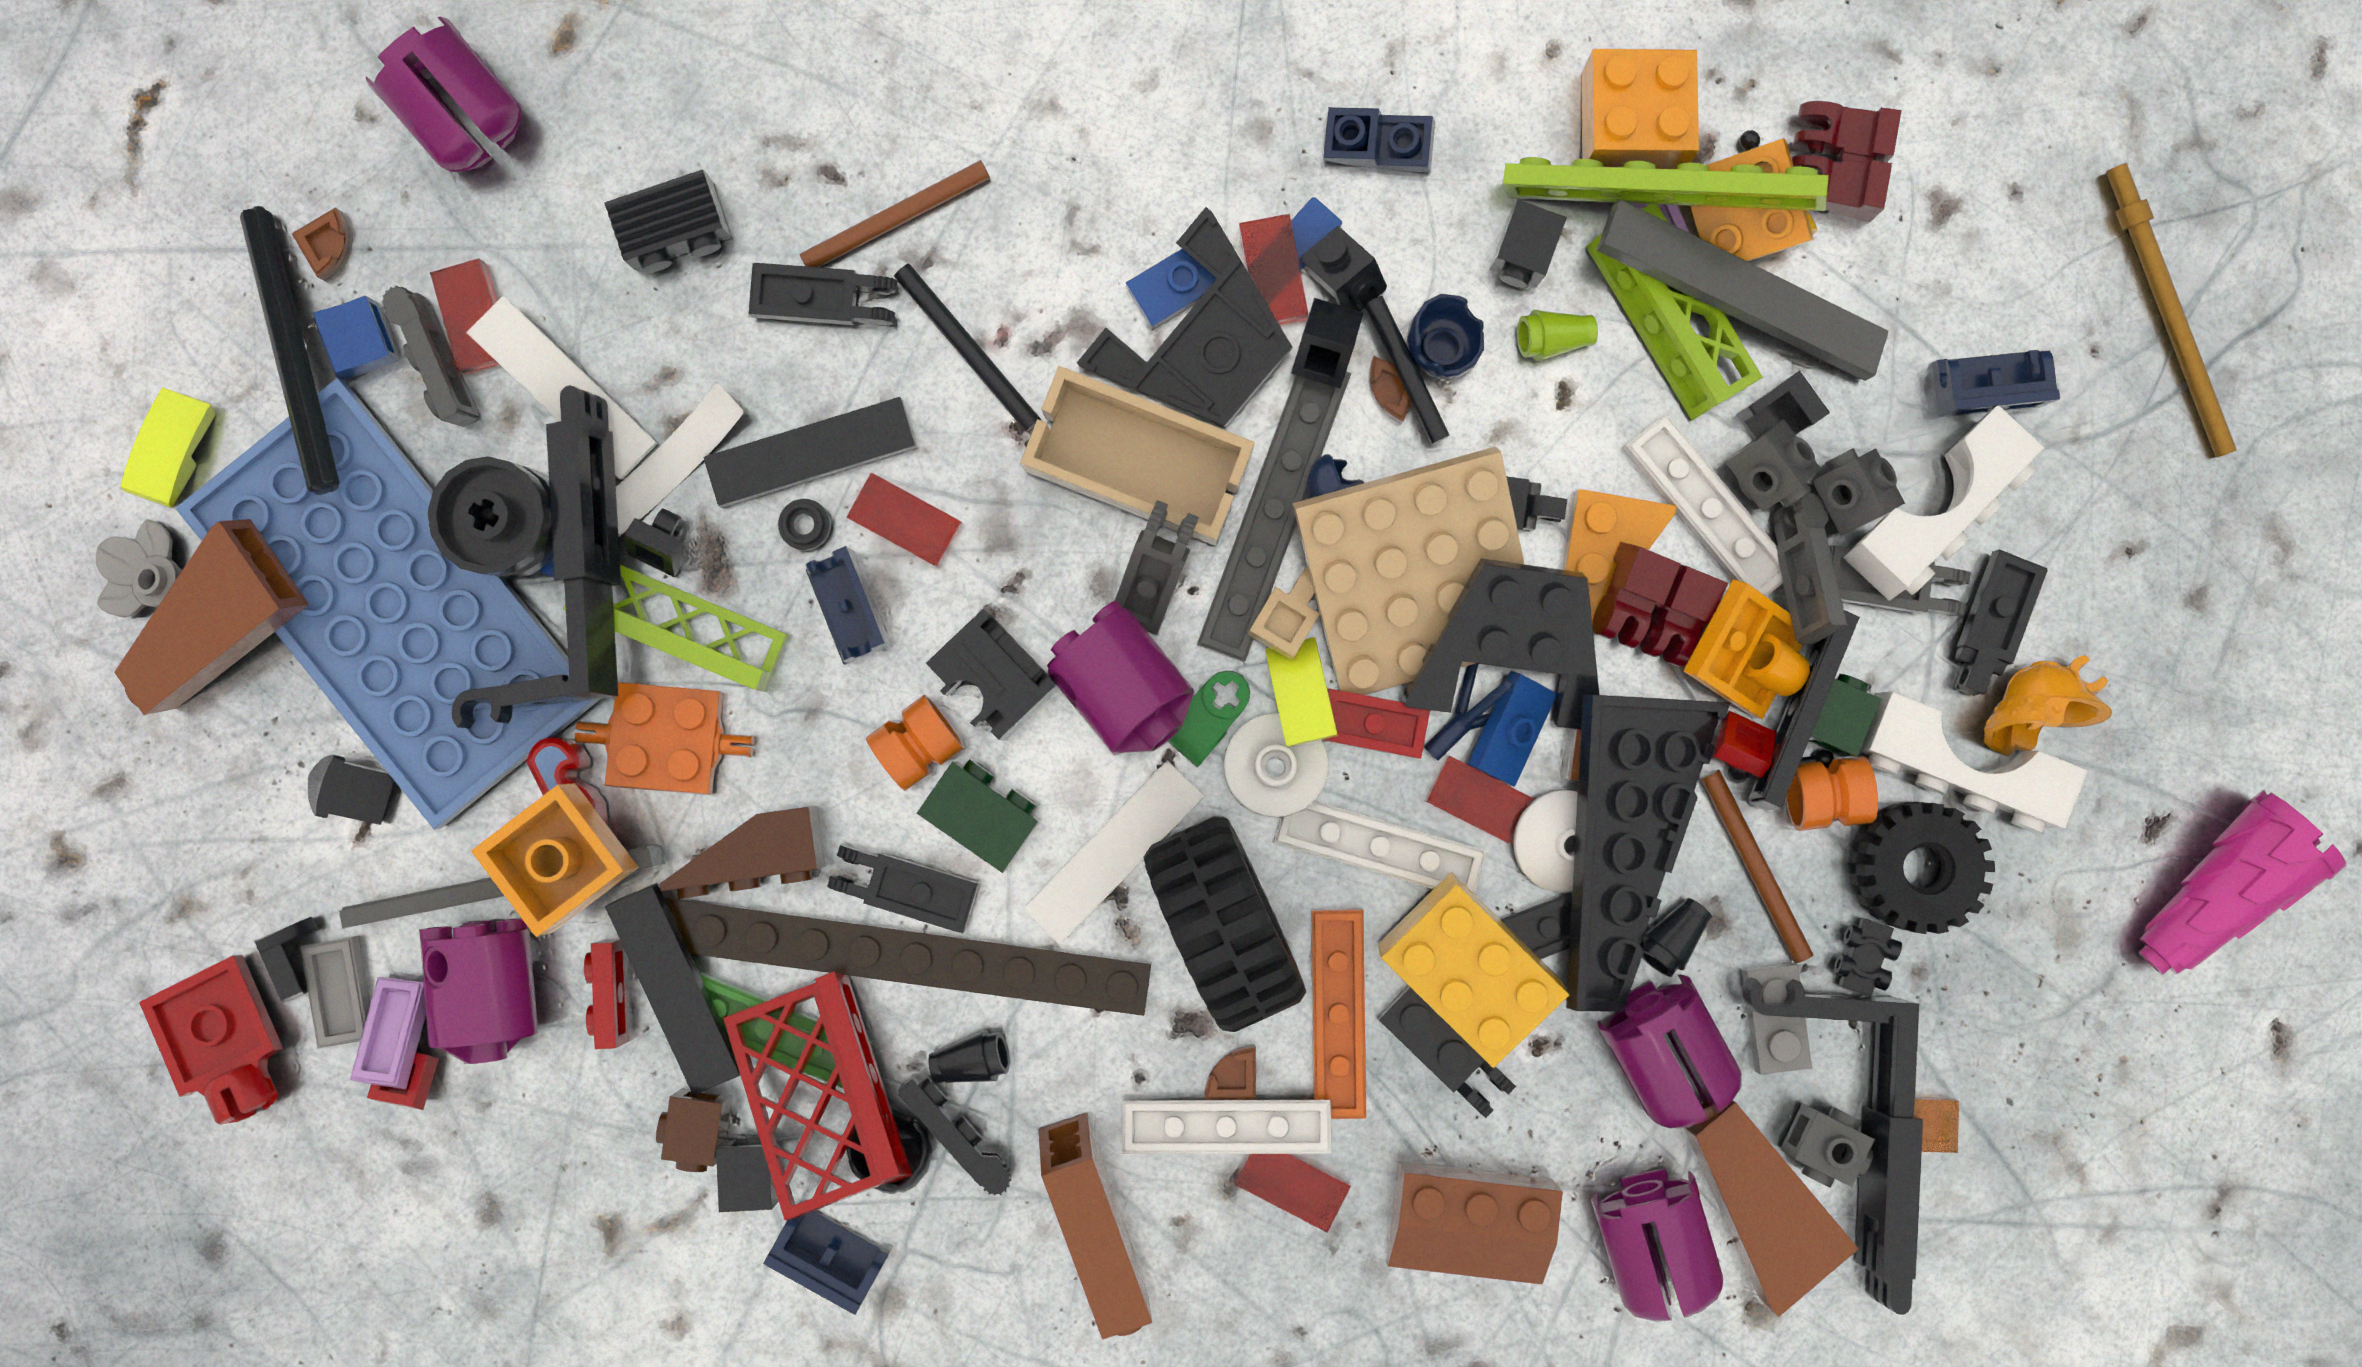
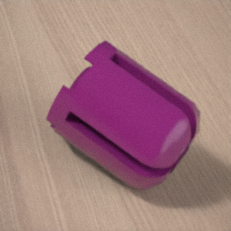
(423, 111)
(1650, 1065)
(1683, 1236)

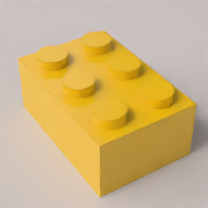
(1472, 970)

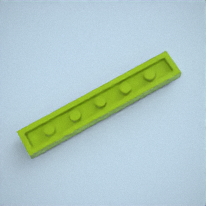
(1687, 185)

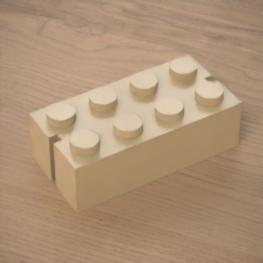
(1136, 454)

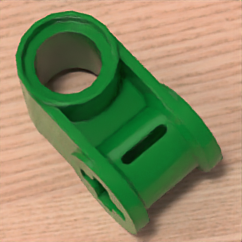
(1206, 721)

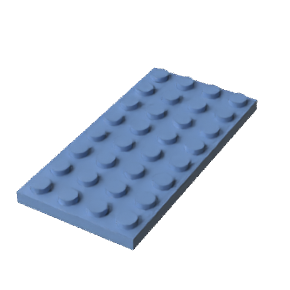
(388, 616)

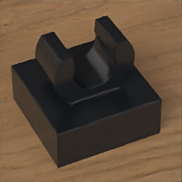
(658, 543)

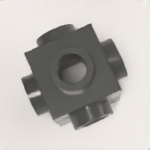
(1774, 467)
(1858, 489)
(1829, 1145)

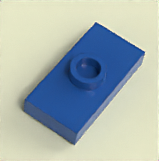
(1169, 287)
(1512, 729)

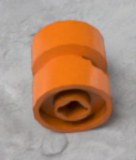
(914, 743)
(1841, 792)

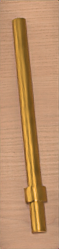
(2135, 216)

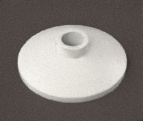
(1268, 795)
(1541, 840)

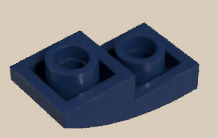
(1379, 141)

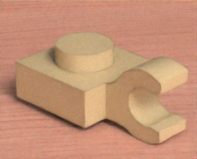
(1286, 618)

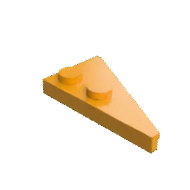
(1598, 527)

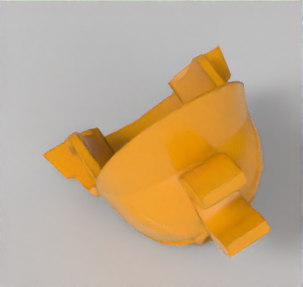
(2044, 697)

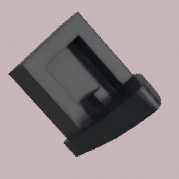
(348, 790)
(277, 961)

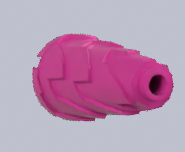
(2253, 871)

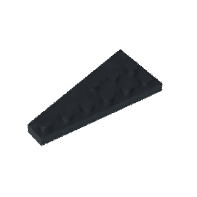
(1631, 818)

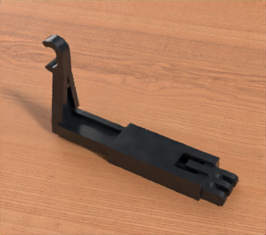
(583, 559)
(1892, 1183)

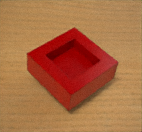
(1745, 744)
(417, 1088)

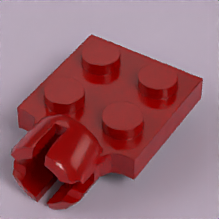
(217, 1039)

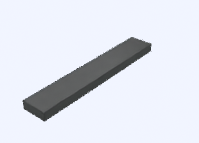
(1742, 290)
(1270, 516)
(455, 895)

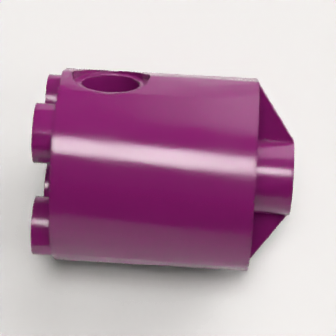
(1121, 682)
(478, 988)

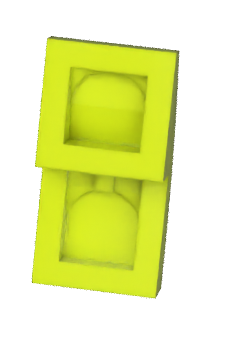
(164, 447)
(1301, 695)

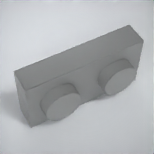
(1777, 1041)

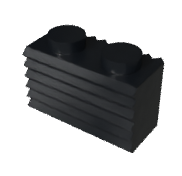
(668, 222)

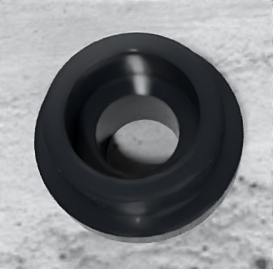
(788, 524)

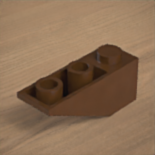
(762, 846)

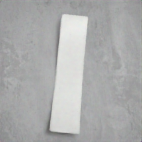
(676, 456)

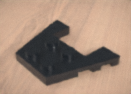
(1218, 348)
(1518, 621)

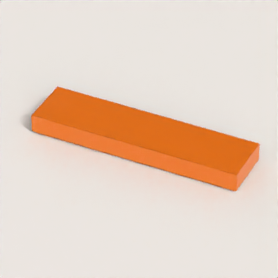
(1339, 1011)

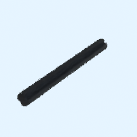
(289, 351)

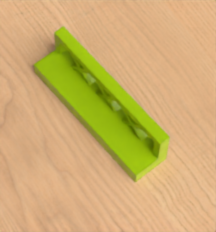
(1665, 328)
(687, 646)

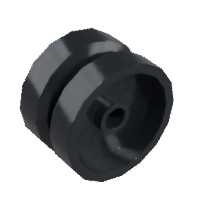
(467, 524)

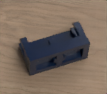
(1990, 381)
(848, 605)
(827, 1259)

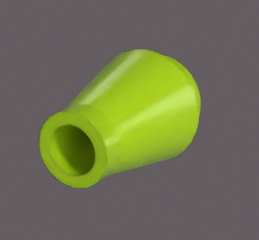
(1554, 333)

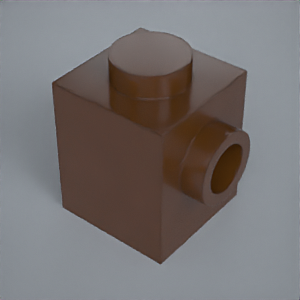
(693, 1129)

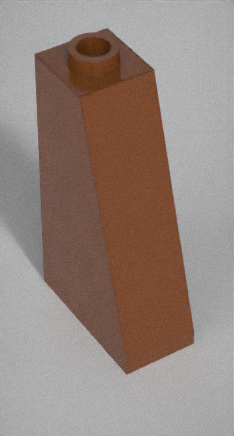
(210, 618)
(1770, 1213)
(1093, 1226)

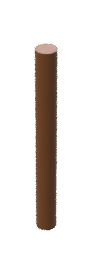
(895, 215)
(1757, 866)

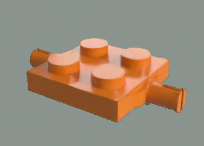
(664, 739)

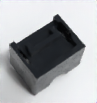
(1001, 669)

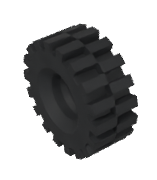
(1882, 873)

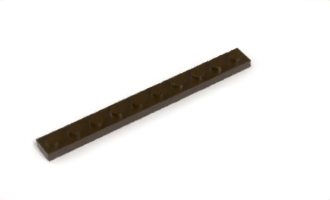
(912, 956)

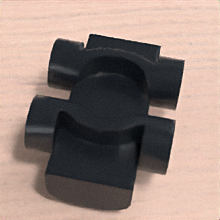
(1864, 957)

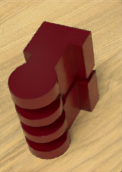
(1863, 147)
(1647, 580)

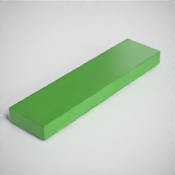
(732, 999)

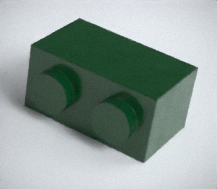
(979, 814)

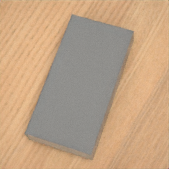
(336, 990)

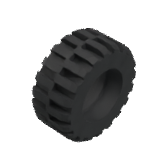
(1223, 924)

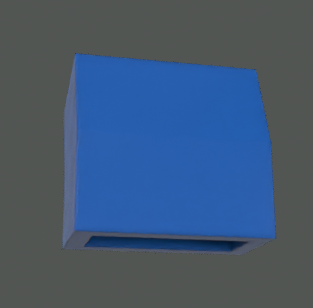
(355, 337)

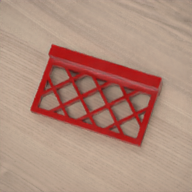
(860, 1082)

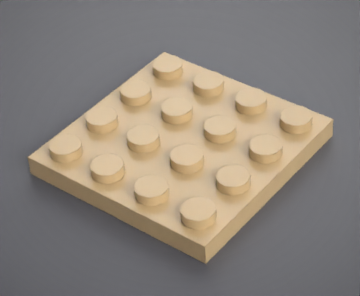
(1397, 558)

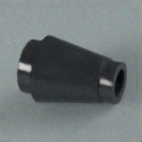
(1674, 938)
(971, 1059)

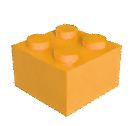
(1640, 107)
(554, 859)

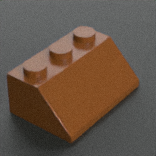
(1474, 1222)

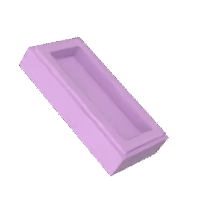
(390, 1033)

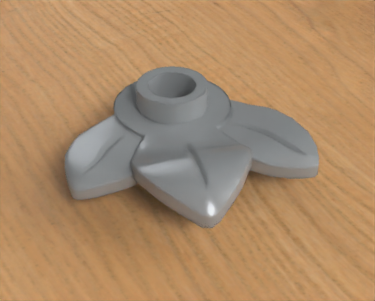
(136, 570)

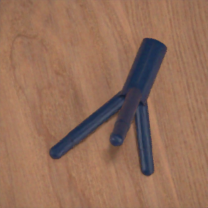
(1463, 720)

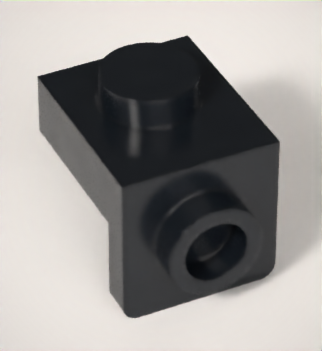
(1344, 269)

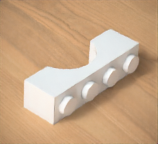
(1982, 463)
(2029, 786)

